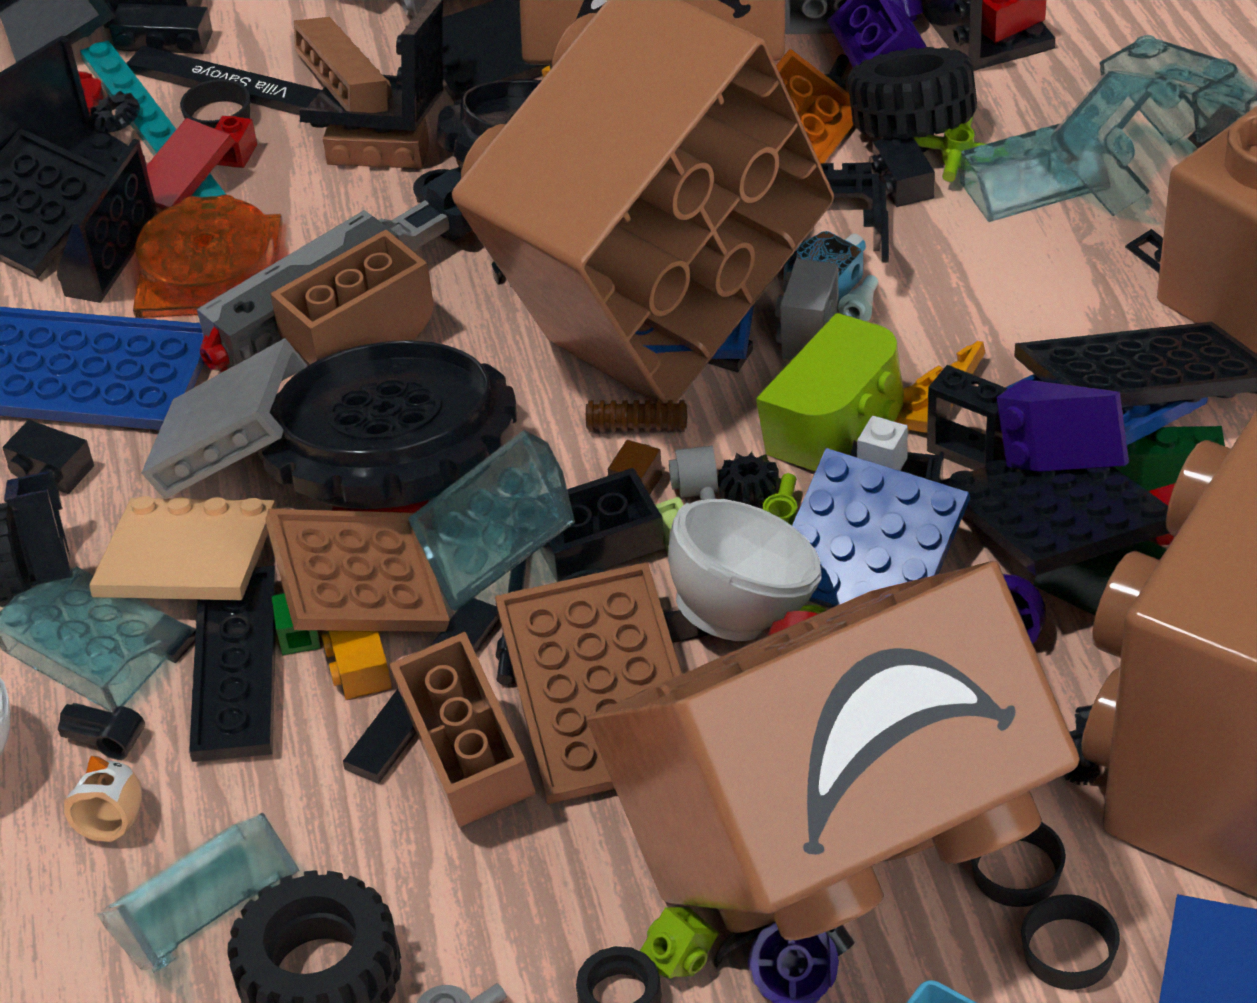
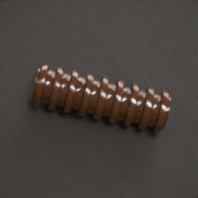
(636, 416)

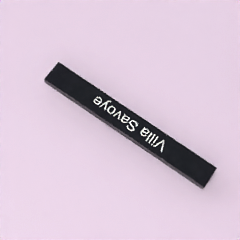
(191, 72)

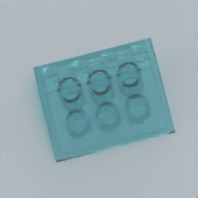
(493, 517)
(86, 641)

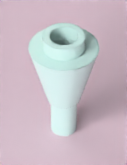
(860, 300)

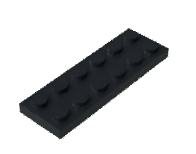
(235, 673)

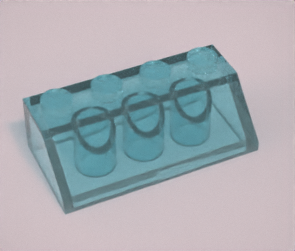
(1017, 175)

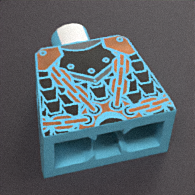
(834, 249)

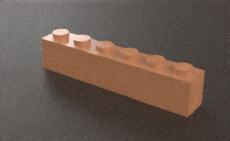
(341, 66)

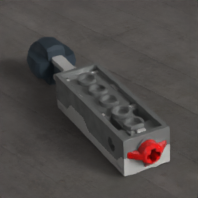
(244, 317)

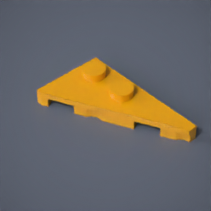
(915, 401)

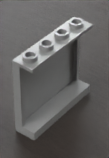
(220, 420)

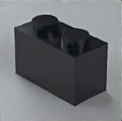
(903, 170)
(42, 448)

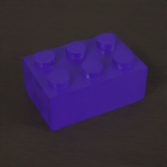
(873, 29)

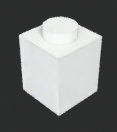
(883, 443)

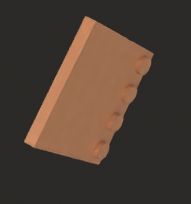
(355, 571)

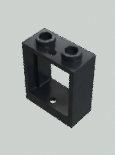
(957, 441)

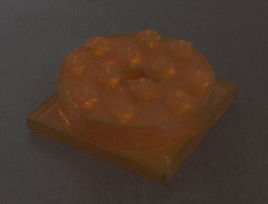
(201, 252)

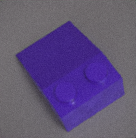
(1061, 427)

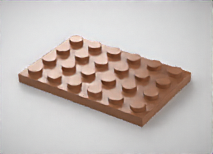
(576, 653)

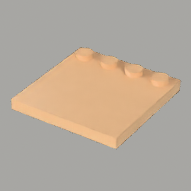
(183, 549)

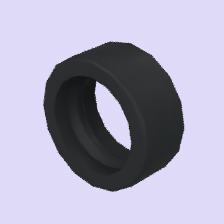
(618, 961)

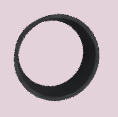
(215, 91)
(1049, 842)
(1073, 908)

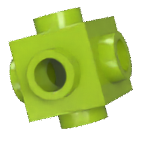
(679, 942)

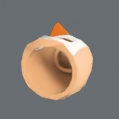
(104, 801)

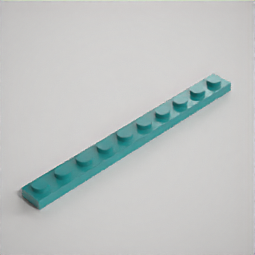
(151, 123)

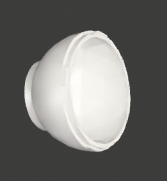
(738, 567)

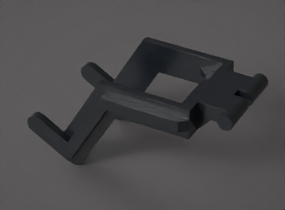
(857, 181)

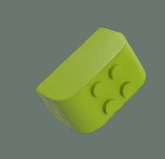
(831, 392)

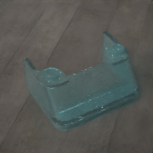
(1217, 86)
(1093, 137)
(197, 891)

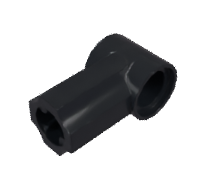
(110, 732)

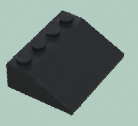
(108, 229)

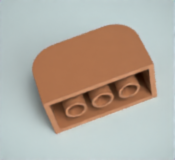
(356, 299)
(462, 729)

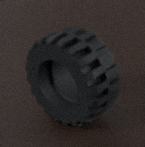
(912, 93)
(308, 911)

